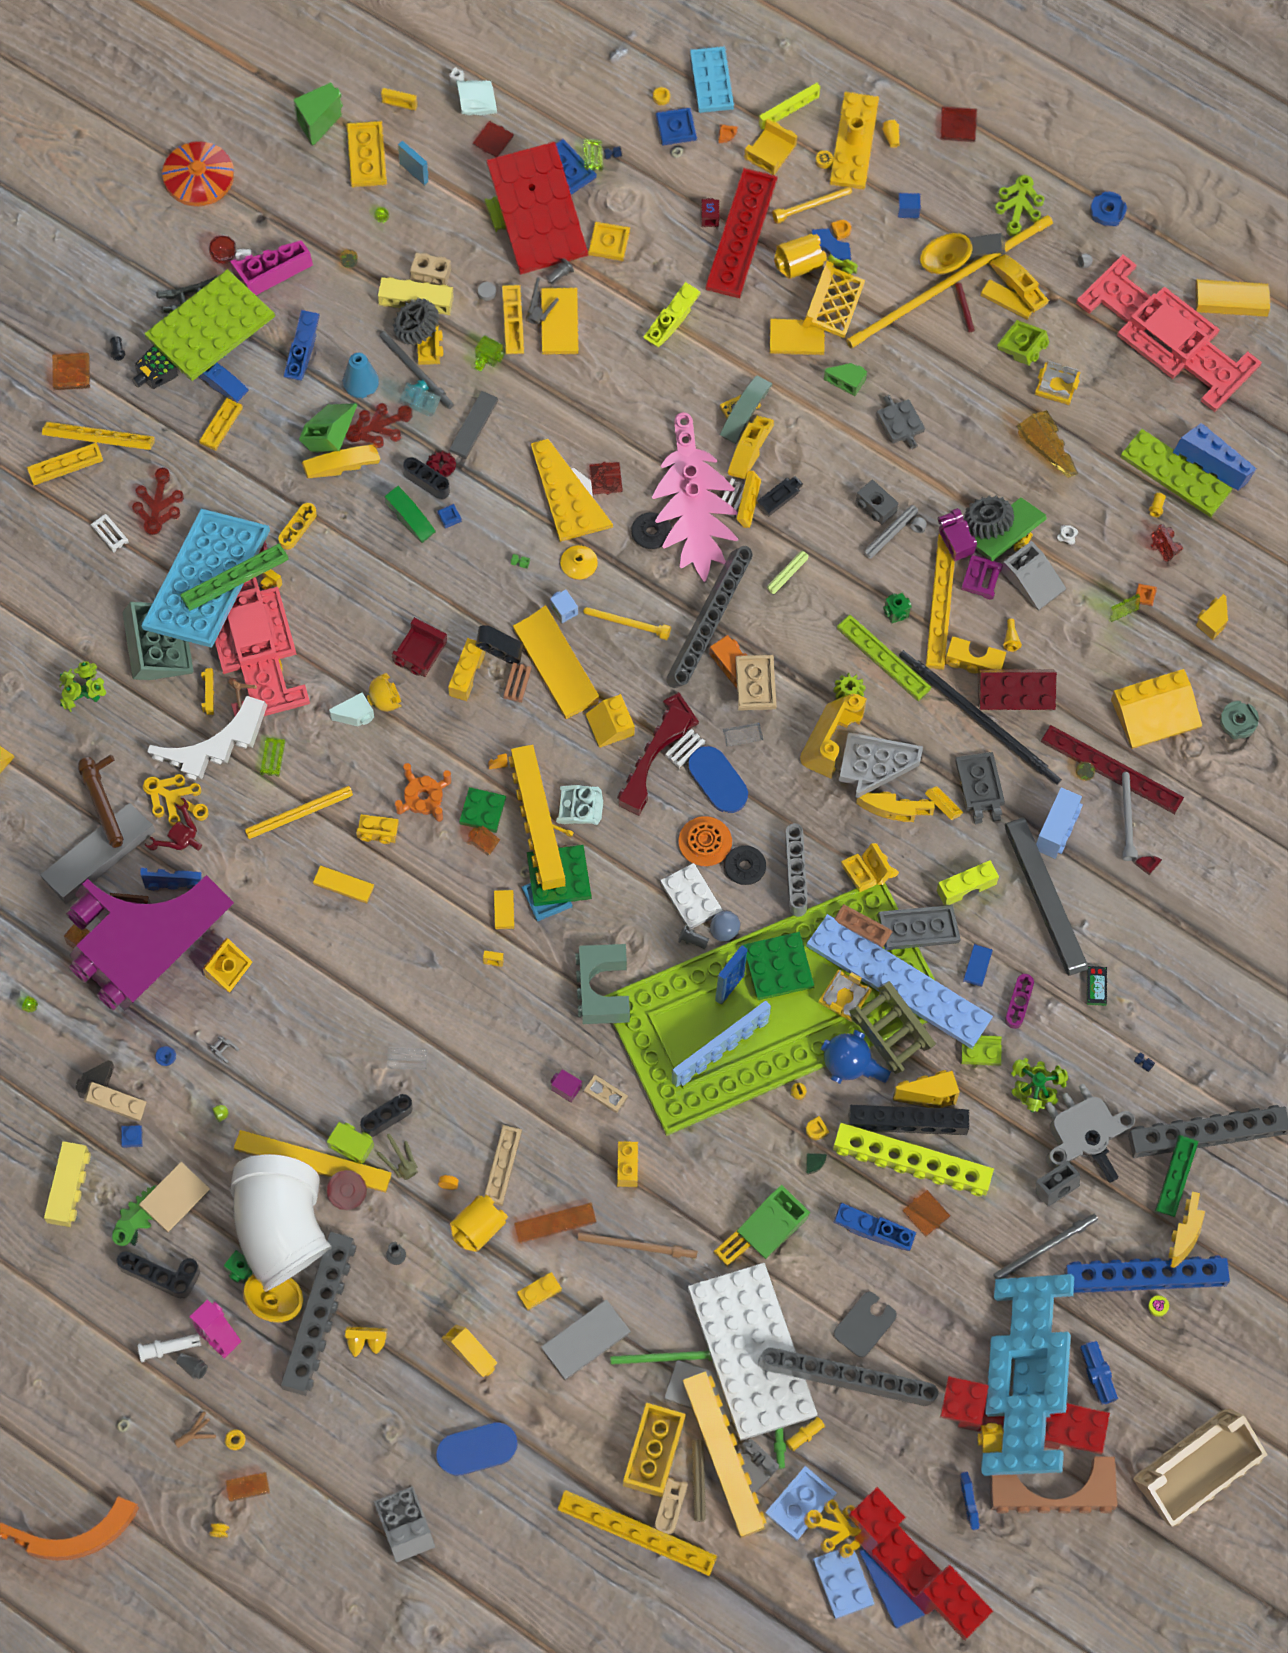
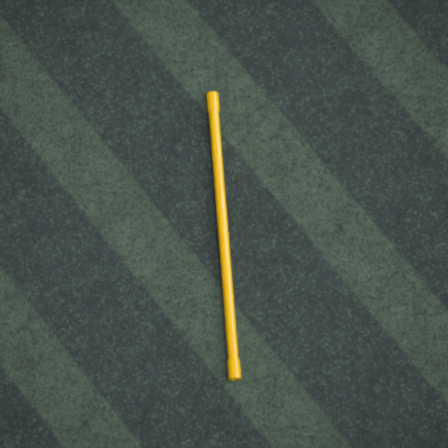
(862, 335)

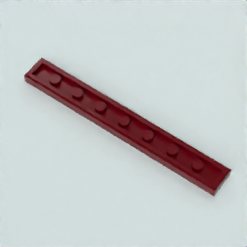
(1112, 769)

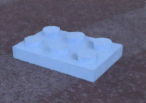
(802, 1495)
(843, 1583)

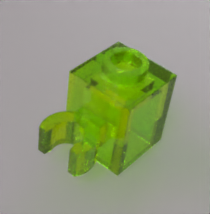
(488, 352)

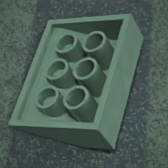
(150, 653)

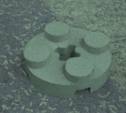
(1242, 710)

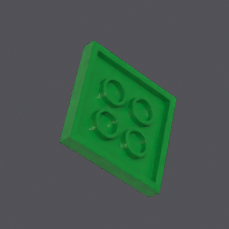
(576, 878)
(778, 966)

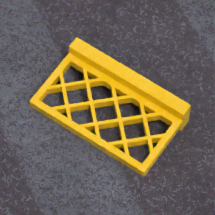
(820, 293)

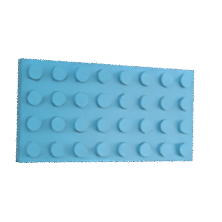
(209, 549)

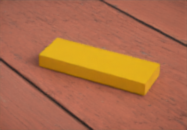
(1006, 298)
(220, 424)
(749, 499)
(343, 884)

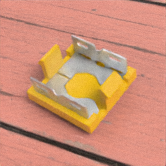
(1057, 382)
(844, 994)

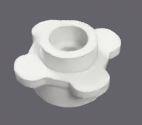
(1067, 530)

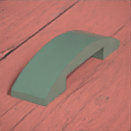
(745, 408)

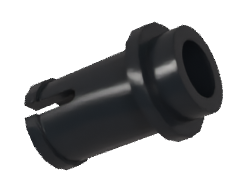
(117, 349)

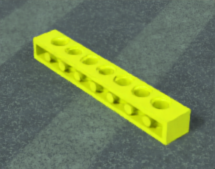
(923, 1155)

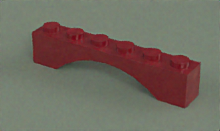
(673, 727)

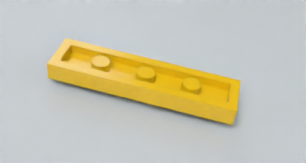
(65, 464)

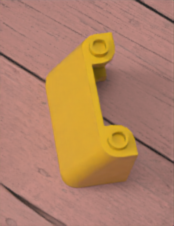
(819, 750)

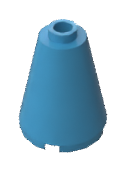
(360, 376)

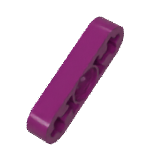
(1030, 981)

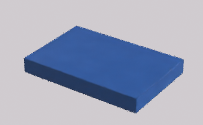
(574, 167)

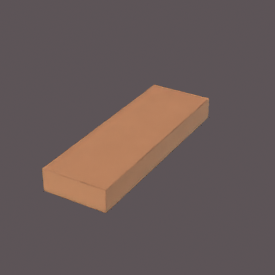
(863, 926)

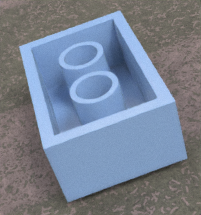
(1059, 823)

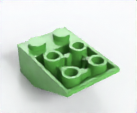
(328, 428)
(773, 1222)

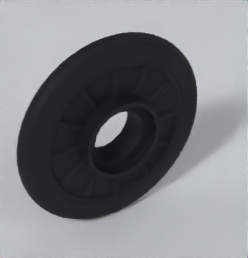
(647, 540)
(745, 876)

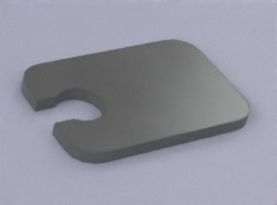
(862, 1329)

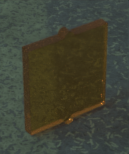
(926, 1213)

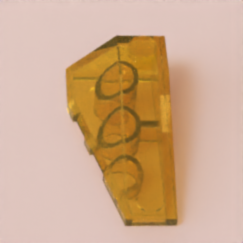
(1040, 433)

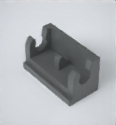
(987, 245)

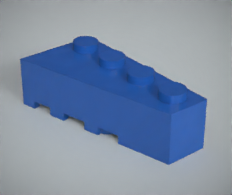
(1215, 456)

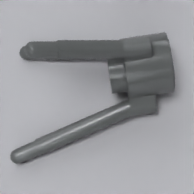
(535, 313)

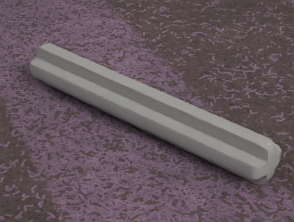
(890, 532)

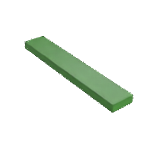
(234, 577)

